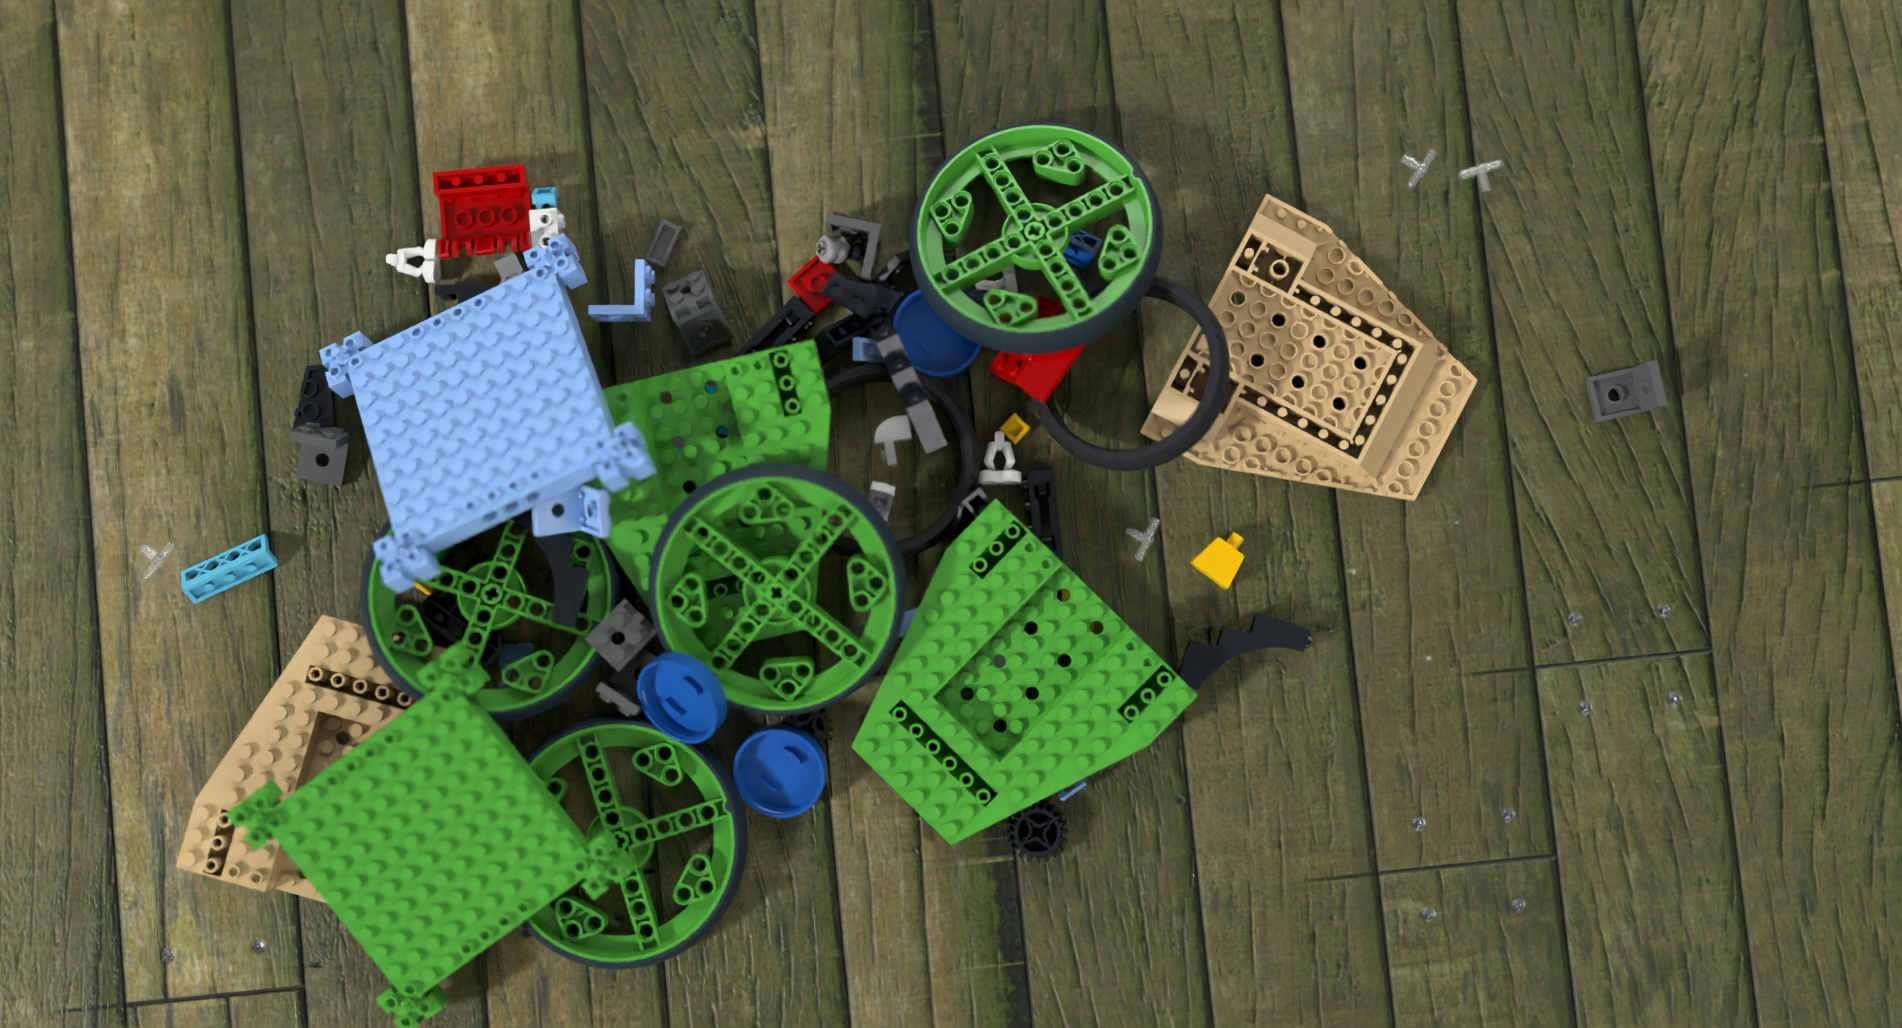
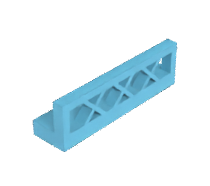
(228, 572)

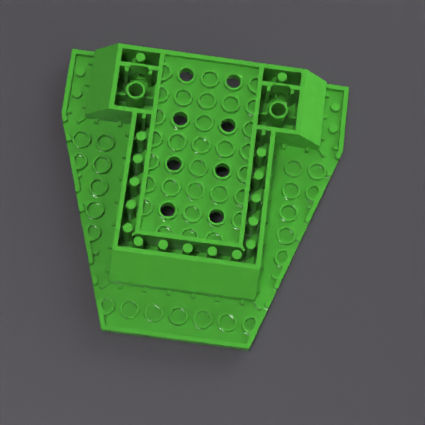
(773, 413)
(1087, 714)

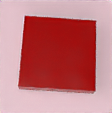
(808, 282)

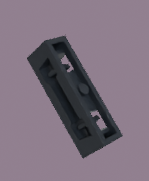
(789, 337)
(1040, 479)

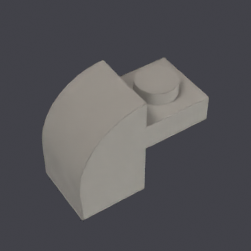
(509, 266)
(890, 432)
(881, 497)

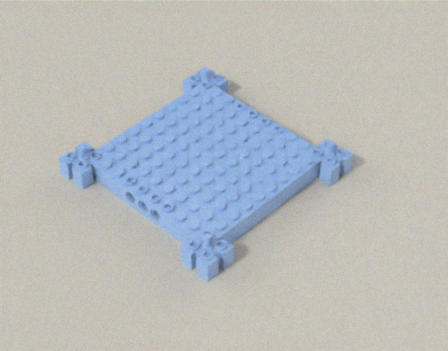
(483, 413)

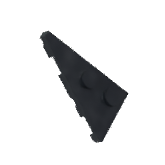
(891, 269)

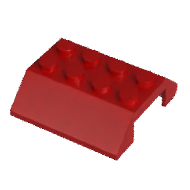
(483, 210)
(1036, 373)

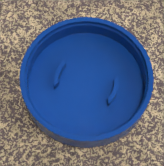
(930, 341)
(682, 697)
(780, 771)

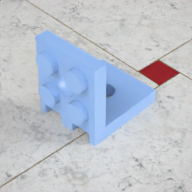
(643, 300)
(581, 509)

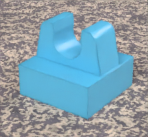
(545, 195)

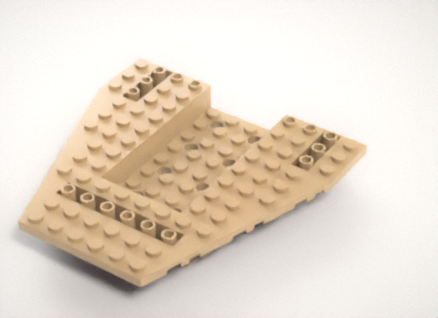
(1393, 408)
(292, 738)

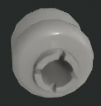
(832, 249)

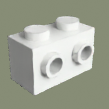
(545, 225)

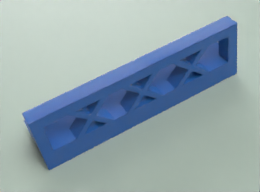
(1079, 252)

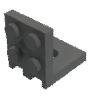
(859, 228)
(692, 306)
(1638, 390)
(324, 440)
(632, 625)
(623, 685)

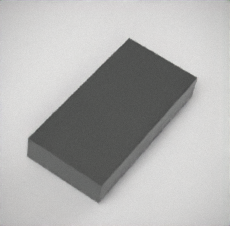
(663, 244)

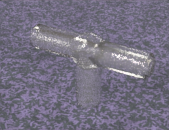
(1420, 168)
(1480, 170)
(1145, 538)
(158, 560)

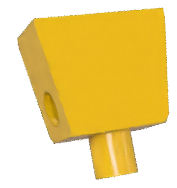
(1220, 560)

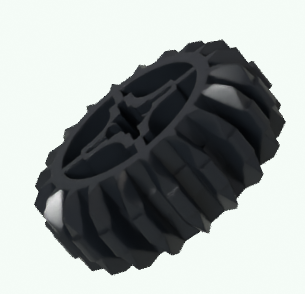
(1049, 847)

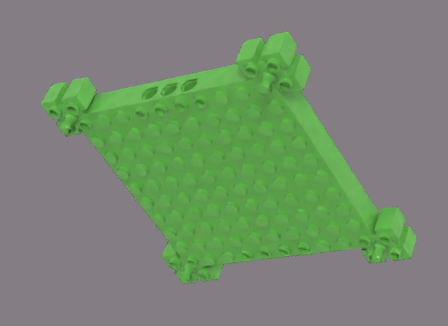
(432, 838)

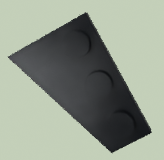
(861, 297)
(316, 399)

